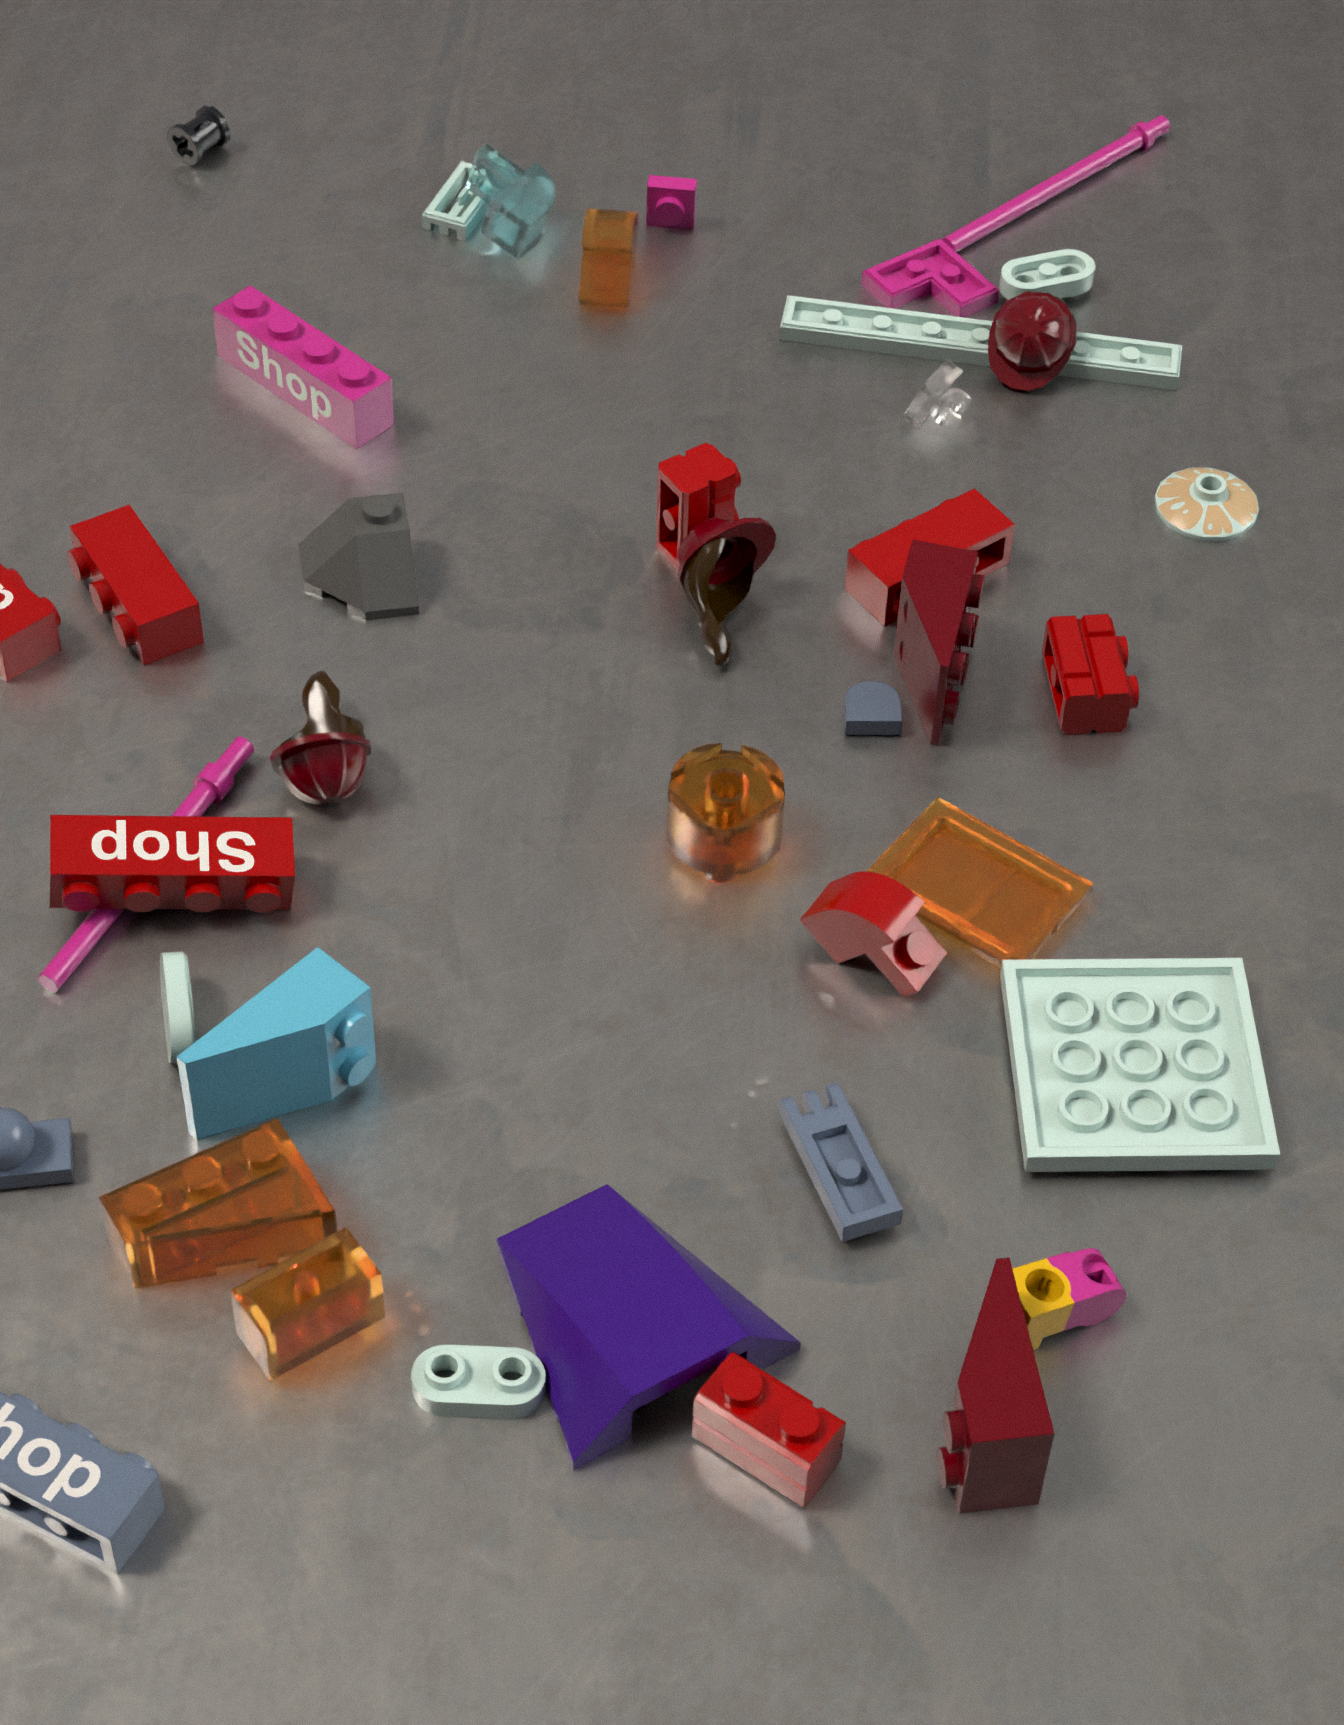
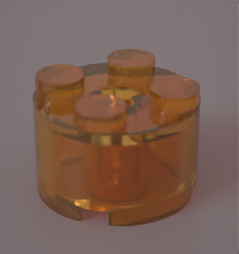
(725, 810)

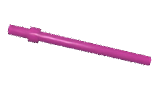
(209, 787)

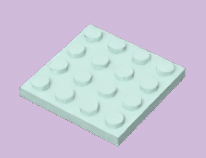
(1137, 1065)

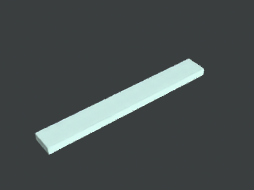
(967, 340)

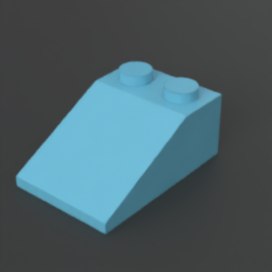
(281, 1049)

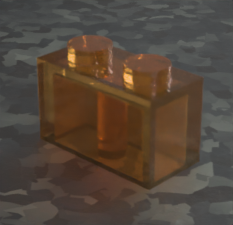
(308, 1303)

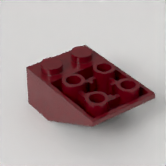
(934, 627)

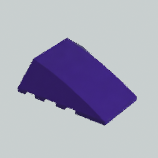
(623, 1316)

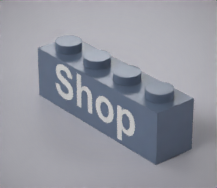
(74, 1486)

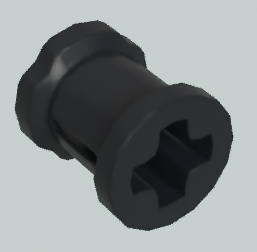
(198, 135)

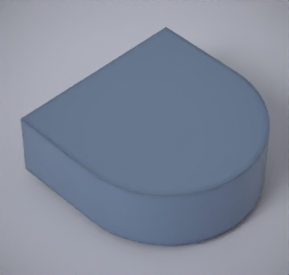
(872, 710)

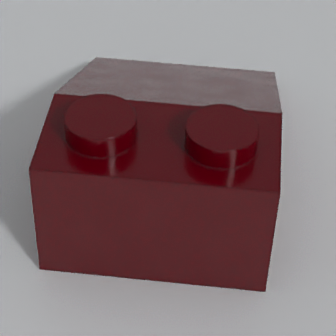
(1000, 1416)

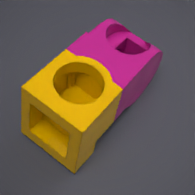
(1067, 1292)

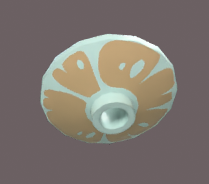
(1206, 504)

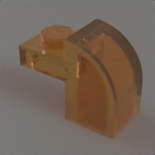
(608, 257)

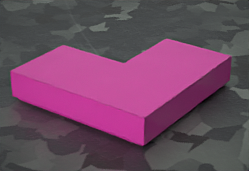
(932, 271)

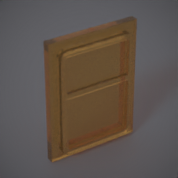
(982, 884)

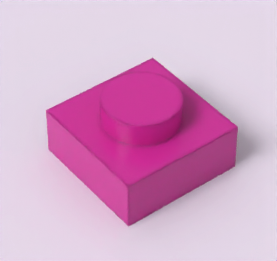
(671, 202)

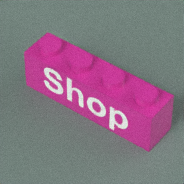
(304, 367)

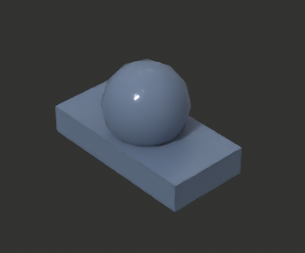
(34, 1151)

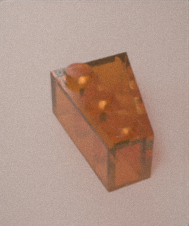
(218, 1210)

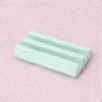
(464, 214)

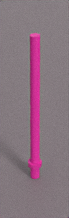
(1139, 135)

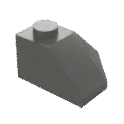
(364, 558)

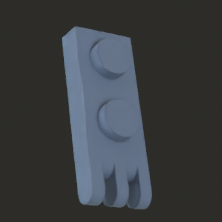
(841, 1163)

